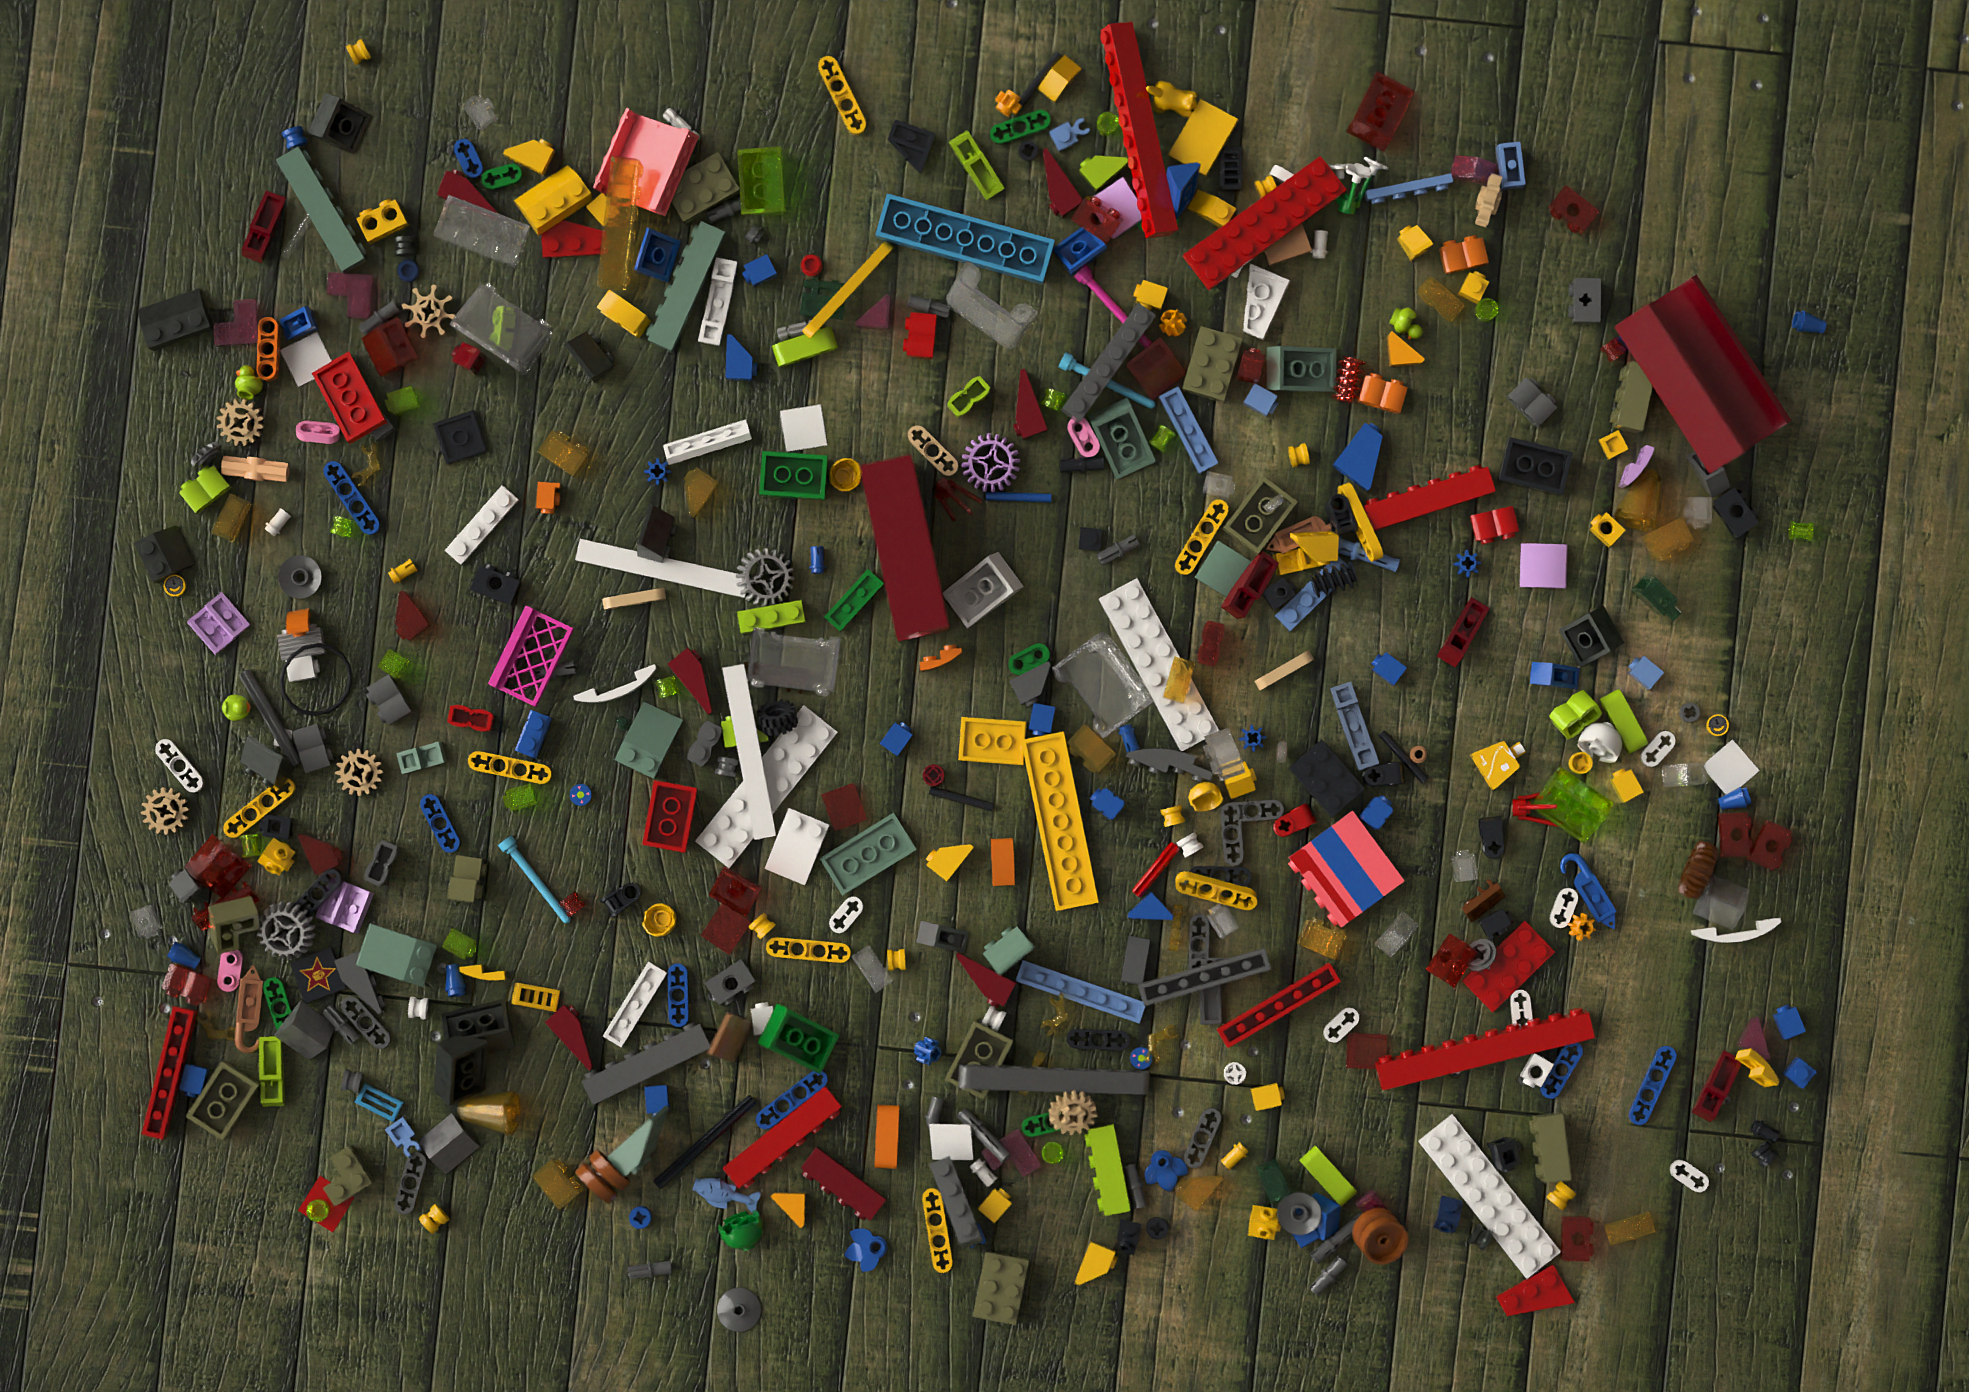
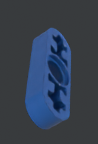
(453, 835)
(684, 1011)
(1575, 1058)

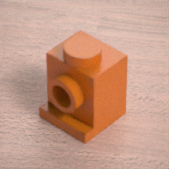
(547, 497)

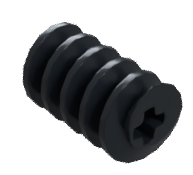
(1333, 579)

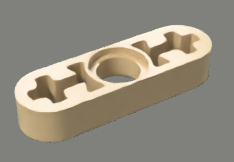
(917, 443)
(634, 598)
(1284, 670)

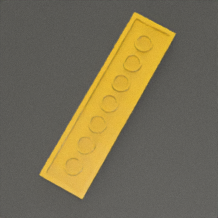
(1059, 821)

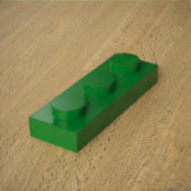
(854, 600)

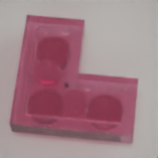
(357, 288)
(244, 328)
(1021, 1153)

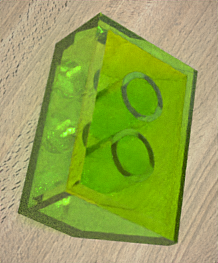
(762, 181)
(1579, 805)

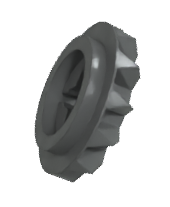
(206, 455)
(1488, 949)

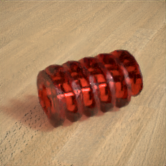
(1348, 379)

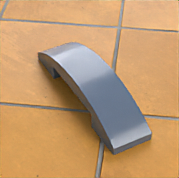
(1354, 726)

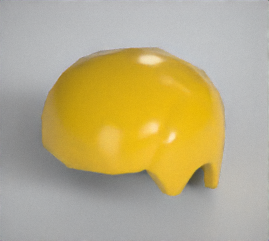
(845, 474)
(1205, 796)
(659, 920)

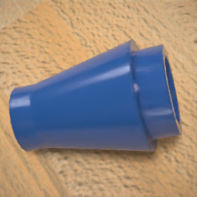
(1806, 322)
(1736, 799)
(183, 955)
(454, 981)

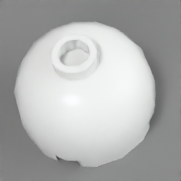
(1601, 740)

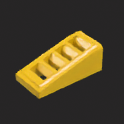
(517, 993)

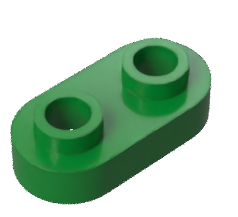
(1028, 659)

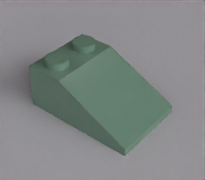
(1301, 369)
(1121, 438)
(648, 740)
(1007, 949)
(396, 955)
(636, 1149)

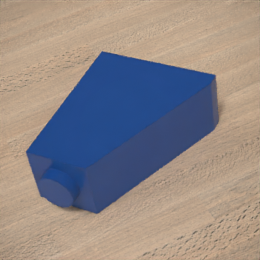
(1361, 456)

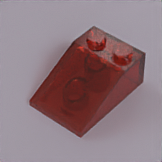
(1380, 111)

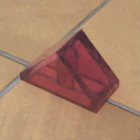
(1472, 169)
(877, 316)
(1753, 1038)
(1368, 1201)

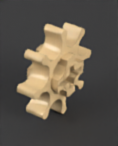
(1488, 200)
(418, 309)

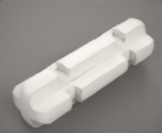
(677, 122)

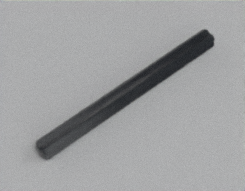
(704, 1142)

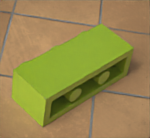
(771, 616)

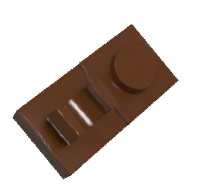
(1479, 905)

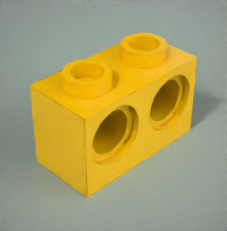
(384, 226)

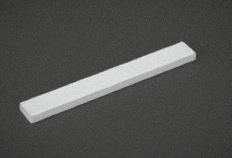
(669, 570)
(749, 751)

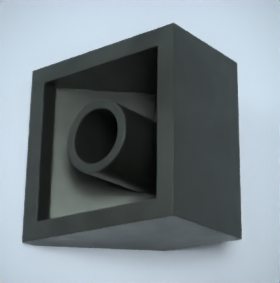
(339, 123)
(590, 356)
(655, 534)
(164, 553)
(1591, 636)
(265, 763)

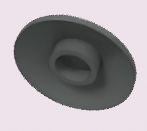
(291, 569)
(1299, 1223)
(747, 1301)

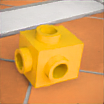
(277, 857)
(1263, 1222)

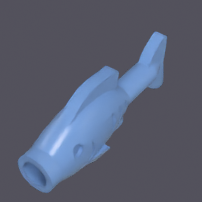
(719, 1193)

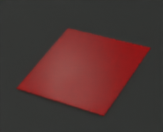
(336, 1213)

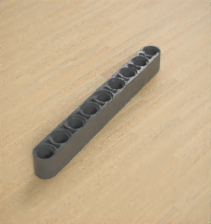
(1054, 1079)

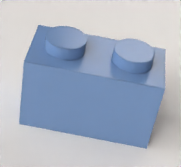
(1510, 165)

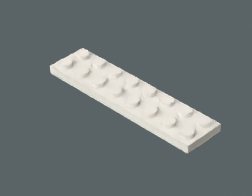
(1153, 657)
(783, 768)
(1489, 1196)

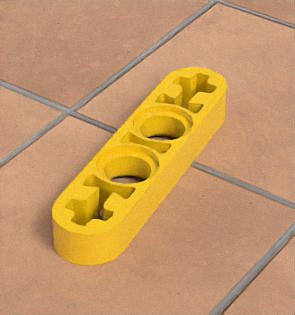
(842, 95)
(1365, 531)
(1198, 535)
(509, 770)
(261, 810)
(1215, 893)
(808, 949)
(937, 1230)

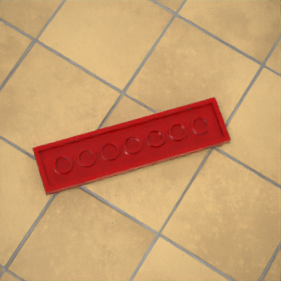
(1264, 223)

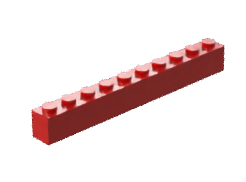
(1139, 130)
(1484, 1049)

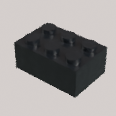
(1534, 466)
(1326, 778)

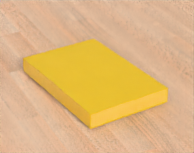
(1203, 136)
(992, 741)

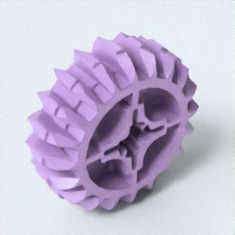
(994, 446)

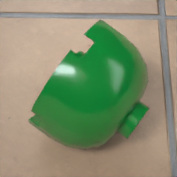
(742, 1230)

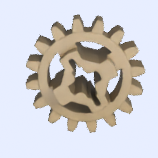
(245, 429)
(354, 762)
(167, 801)
(1072, 1112)

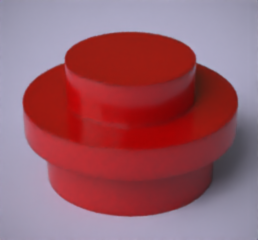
(811, 265)

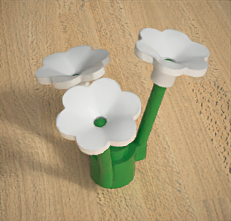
(1350, 201)

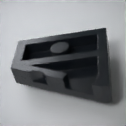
(911, 143)

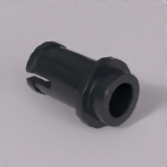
(1764, 1131)

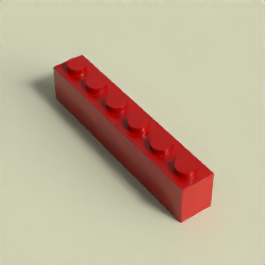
(1430, 498)
(1278, 1005)
(169, 1072)
(783, 1136)

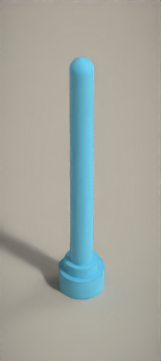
(1069, 363)
(509, 846)

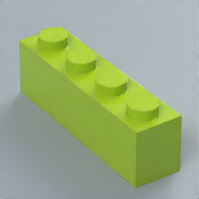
(1108, 1168)

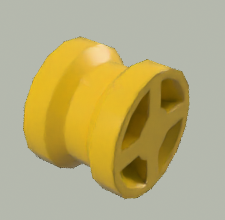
(358, 52)
(1265, 186)
(1298, 455)
(1172, 815)
(762, 925)
(896, 959)

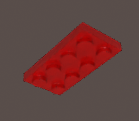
(349, 397)
(1516, 961)

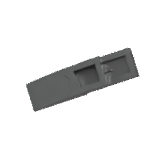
(1161, 759)

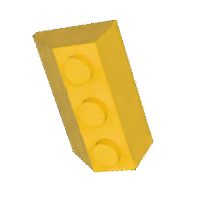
(554, 199)

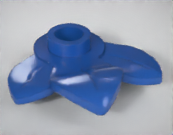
(1165, 1173)
(862, 1249)

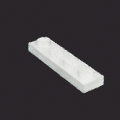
(707, 442)
(481, 525)
(635, 1004)

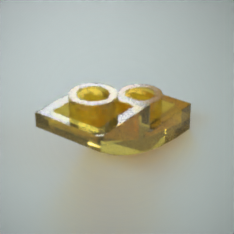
(1440, 298)
(1629, 1228)

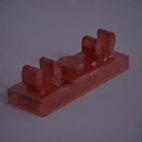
(202, 919)

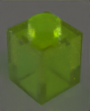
(402, 401)
(393, 663)
(520, 797)
(460, 944)

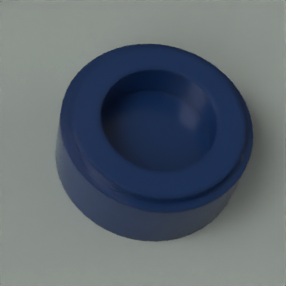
(408, 270)

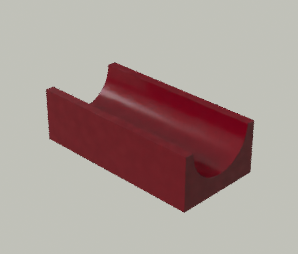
(1702, 373)
(904, 548)

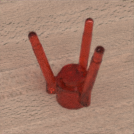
(945, 489)

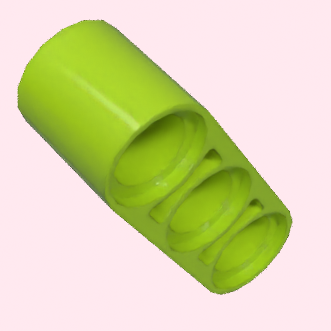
(804, 348)
(1624, 721)
(1328, 1176)

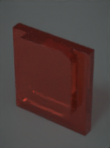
(844, 806)
(725, 928)
(1364, 1050)

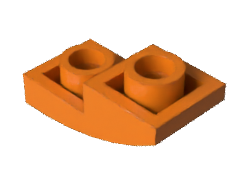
(298, 622)
(947, 655)
(1002, 862)

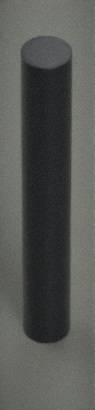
(1039, 78)
(1398, 751)
(961, 798)

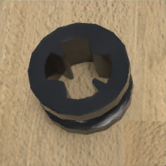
(1022, 148)

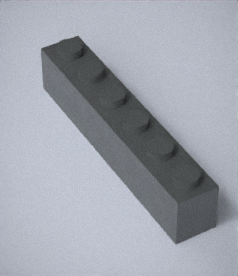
(1108, 363)
(1204, 976)
(647, 1063)

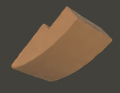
(1288, 247)
(730, 1037)

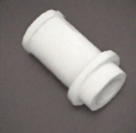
(1320, 243)
(277, 522)
(983, 1172)

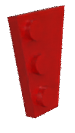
(570, 240)
(1535, 1293)

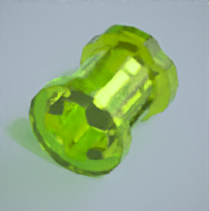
(1161, 438)
(1801, 530)
(254, 845)

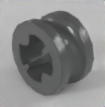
(1688, 706)

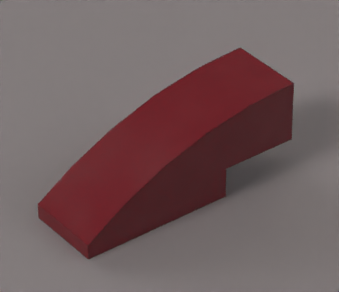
(263, 227)
(1250, 585)
(1717, 1086)

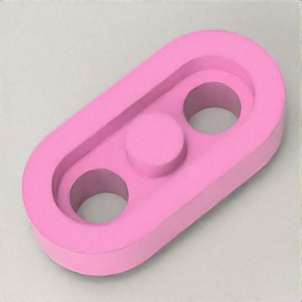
(318, 432)
(1084, 437)
(230, 970)

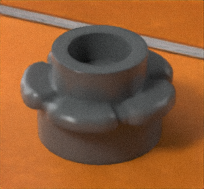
(754, 234)

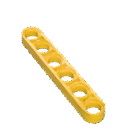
(849, 287)

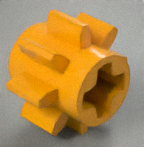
(1008, 103)
(1173, 322)
(1579, 932)

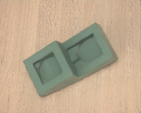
(421, 757)

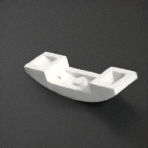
(718, 301)
(642, 676)
(1762, 926)

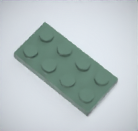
(868, 853)

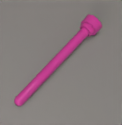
(1085, 277)

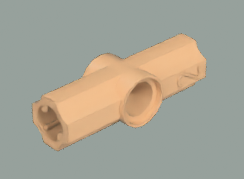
(255, 468)

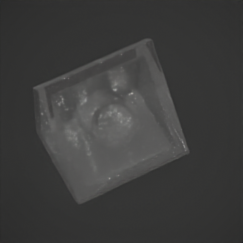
(1722, 902)

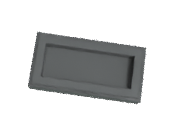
(1210, 1005)

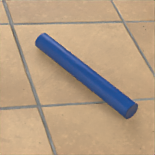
(1024, 497)

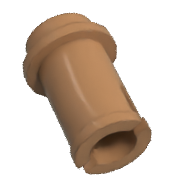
(1423, 754)

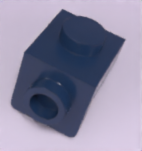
(1448, 1214)

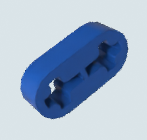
(472, 156)

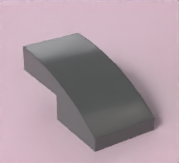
(1135, 960)

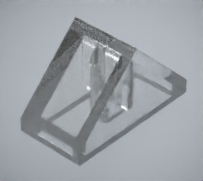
(1684, 774)
(1396, 934)

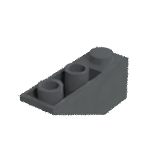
(360, 981)

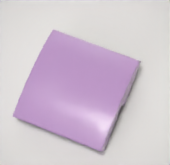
(1123, 199)
(1632, 470)
(1543, 565)
(218, 623)
(346, 907)

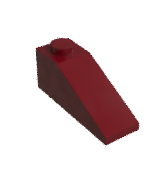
(458, 186)
(1061, 192)
(468, 358)
(1028, 414)
(1463, 632)
(691, 674)
(991, 984)
(570, 1032)

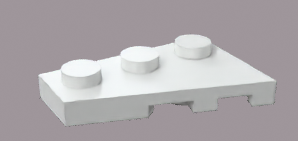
(1263, 300)

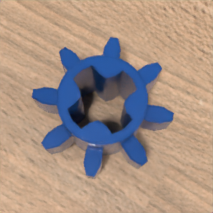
(662, 476)
(1470, 559)
(1246, 738)
(927, 1051)

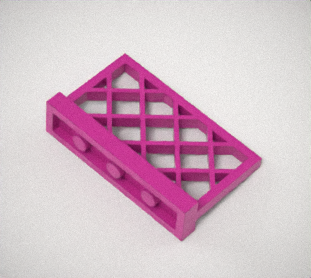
(513, 652)

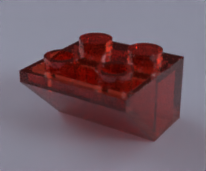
(389, 347)
(1155, 368)
(217, 866)

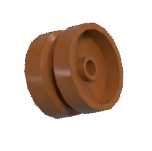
(601, 1178)
(1380, 1236)

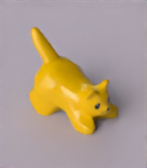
(1169, 98)

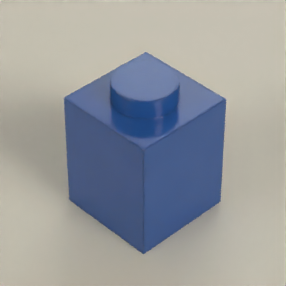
(759, 271)
(1388, 668)
(1041, 719)
(897, 738)
(1788, 1022)
(1799, 1072)
(194, 1079)
(656, 1098)

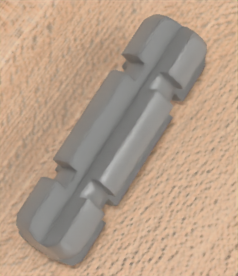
(793, 331)

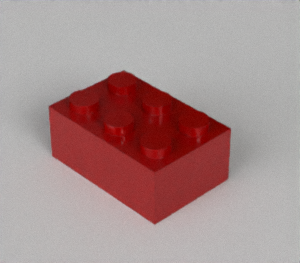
(670, 816)

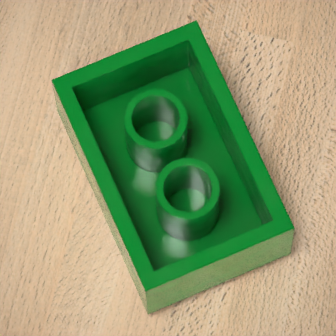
(793, 475)
(798, 1038)

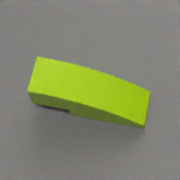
(976, 165)
(271, 1071)

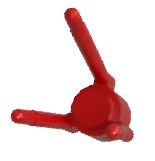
(1521, 807)

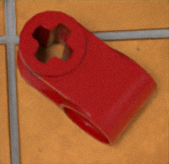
(1297, 819)

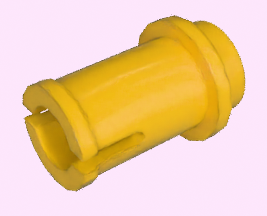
(402, 571)
(1234, 1156)

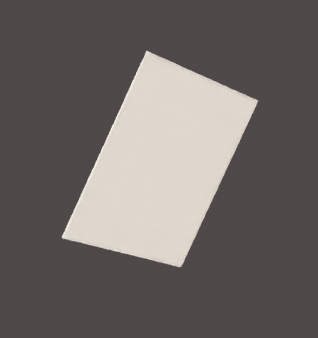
(305, 358)
(803, 428)
(1730, 767)
(951, 1141)

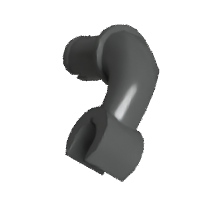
(934, 1111)

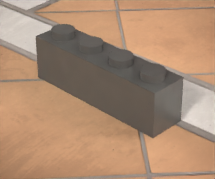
(956, 1202)

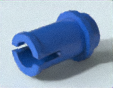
(817, 560)
(1129, 737)

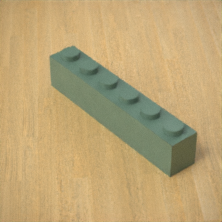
(321, 210)
(686, 286)

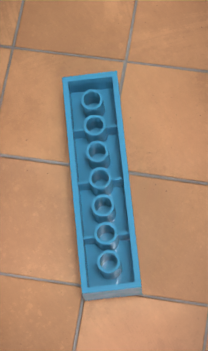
(964, 239)

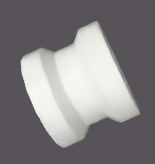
(1189, 844)
(418, 1008)
(993, 1018)
(1237, 1073)

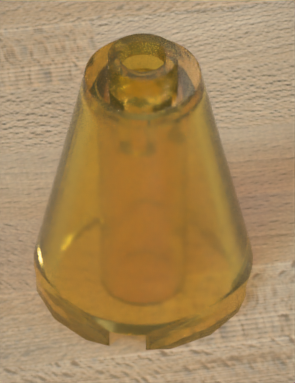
(1641, 502)
(492, 1111)

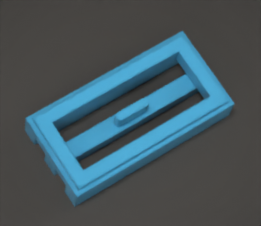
(395, 1110)

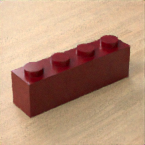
(843, 1183)

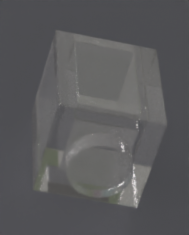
(1464, 866)

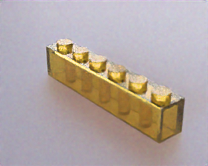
(619, 223)

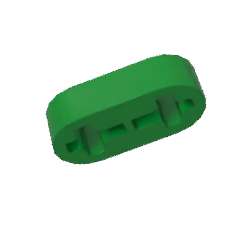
(500, 171)

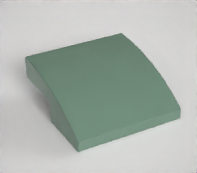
(1222, 568)

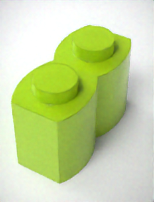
(973, 393)
(204, 489)
(1575, 714)

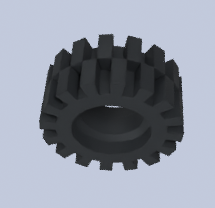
(777, 717)

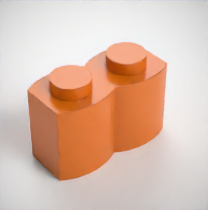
(1463, 255)
(1382, 394)

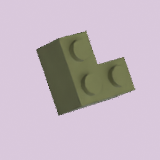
(467, 879)
(231, 919)
(353, 1176)

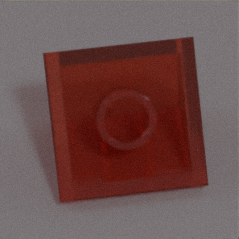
(735, 891)

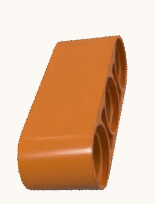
(264, 339)
(887, 1136)

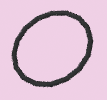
(348, 687)

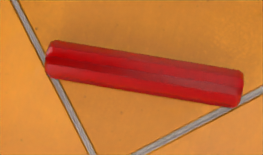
(1155, 870)

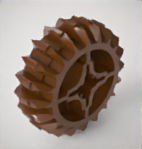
(1698, 869)

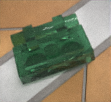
(813, 303)

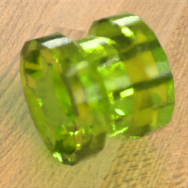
(1107, 128)
(1486, 306)
(1053, 399)
(342, 526)
(667, 687)
(1055, 1152)
(321, 1207)

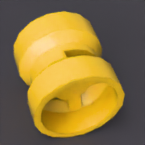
(1583, 762)
(1561, 1195)
(434, 1218)

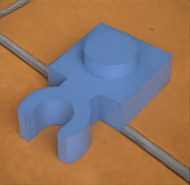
(1065, 135)
(401, 1135)

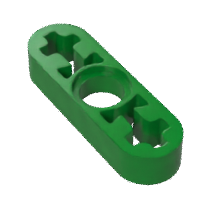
(1003, 127)
(281, 990)
(1038, 1129)

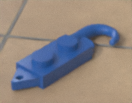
(1591, 891)

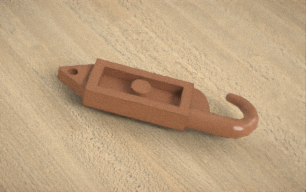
(1283, 542)
(248, 1009)

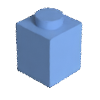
(1261, 400)
(1644, 672)

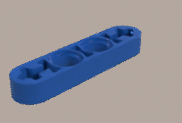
(354, 496)
(1648, 1083)
(793, 1101)

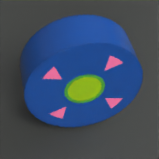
(580, 794)
(1137, 1058)

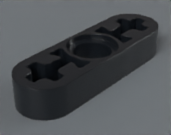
(1236, 870)
(311, 909)
(1114, 1046)

